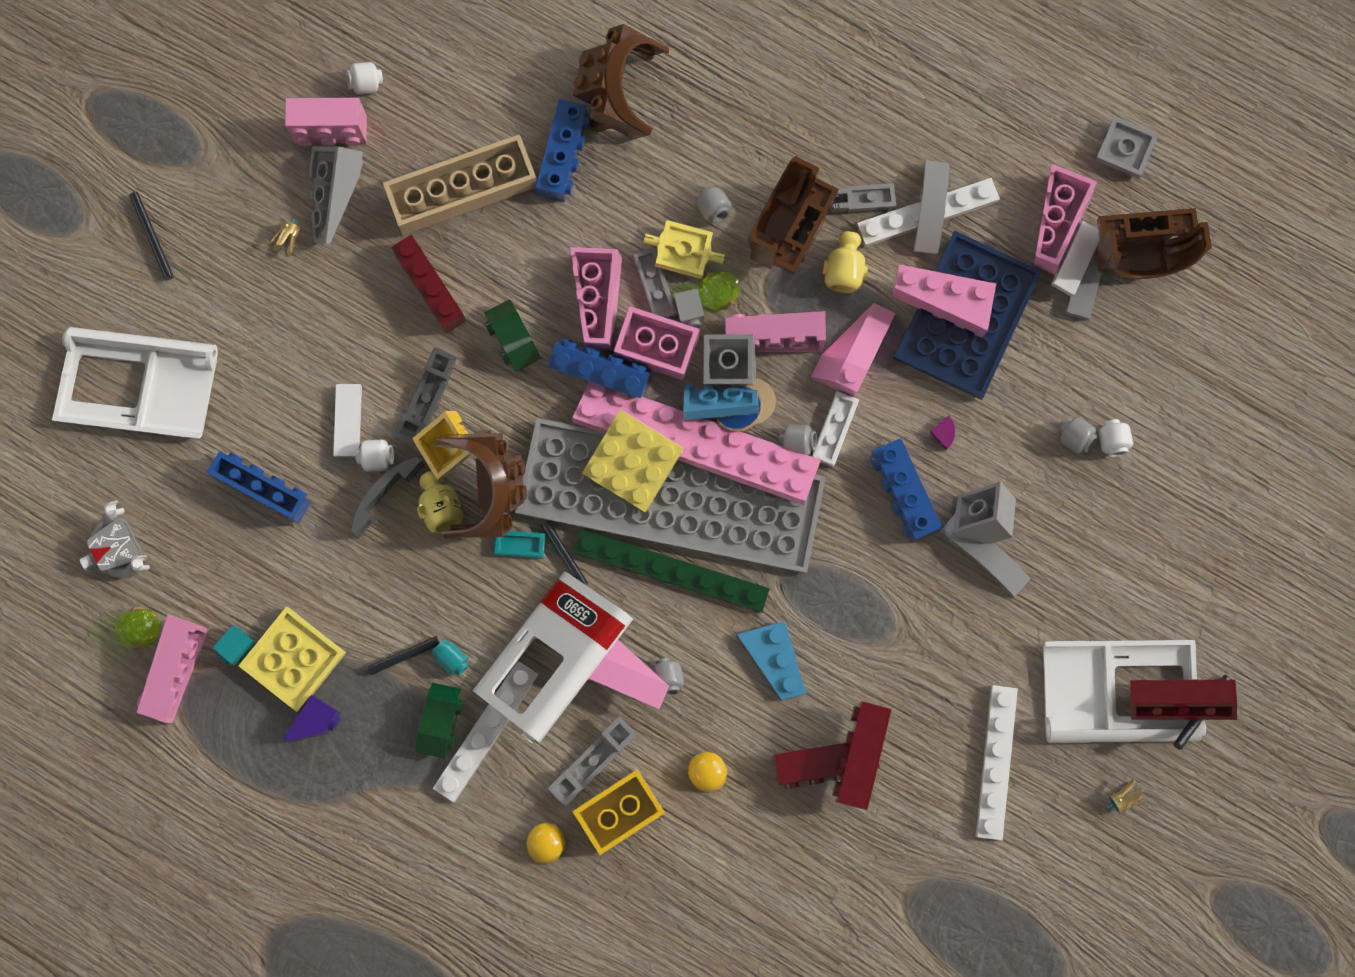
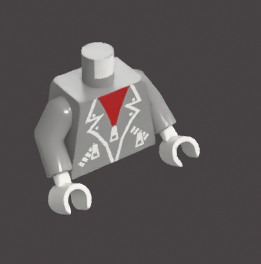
(114, 546)

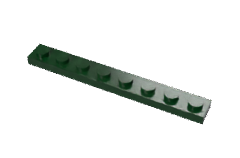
(671, 570)

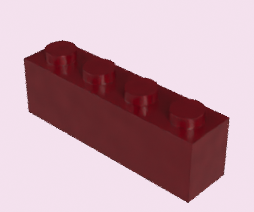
(428, 283)
(1183, 699)
(862, 756)
(809, 764)

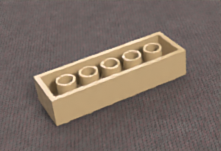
(460, 184)

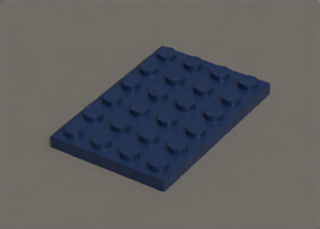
(957, 353)

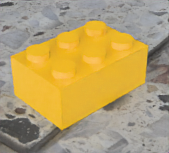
(618, 812)

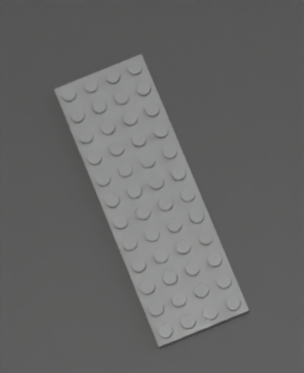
(689, 512)

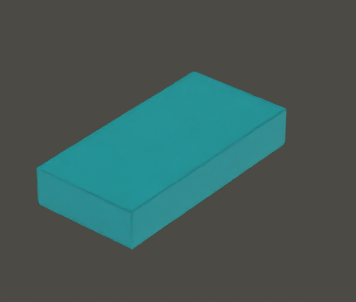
(520, 545)

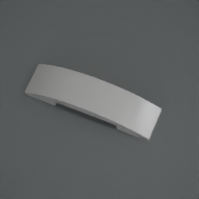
(932, 207)
(991, 558)
(592, 761)

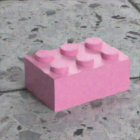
(326, 121)
(657, 343)

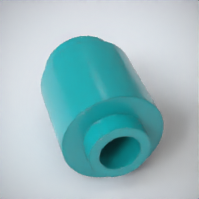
(450, 658)

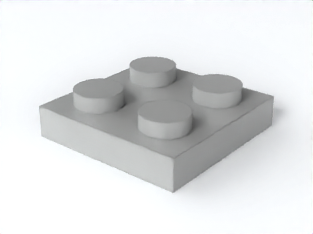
(1126, 147)

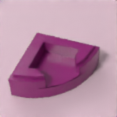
(944, 432)

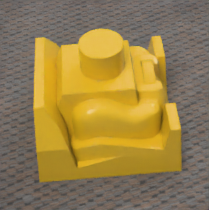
(441, 459)

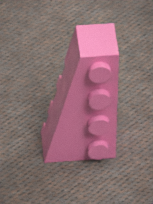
(1062, 211)
(597, 286)
(947, 296)
(782, 331)
(171, 668)

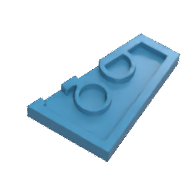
(710, 403)
(776, 658)

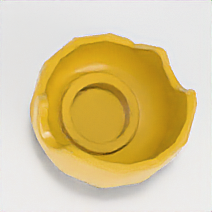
(707, 772)
(545, 843)

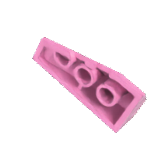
(850, 356)
(630, 676)

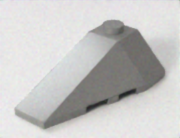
(335, 177)

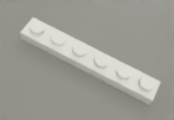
(906, 218)
(484, 733)
(996, 762)

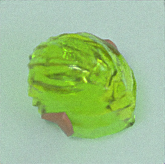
(719, 290)
(137, 628)

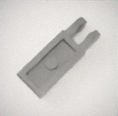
(865, 198)

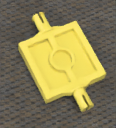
(683, 249)

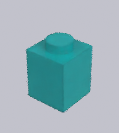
(234, 646)

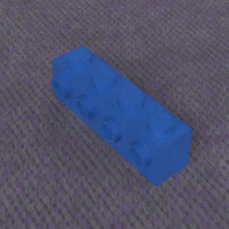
(562, 150)
(599, 368)
(259, 487)
(906, 490)

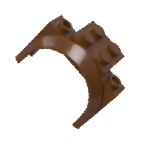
(602, 76)
(791, 217)
(1142, 247)
(497, 482)

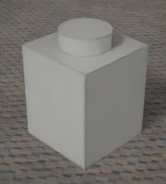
(689, 308)

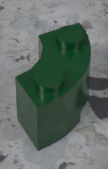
(512, 335)
(438, 720)

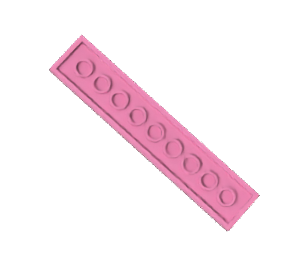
(706, 443)

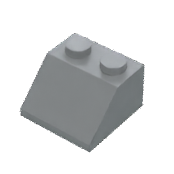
(729, 360)
(985, 514)

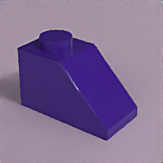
(314, 720)

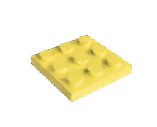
(633, 460)
(292, 659)

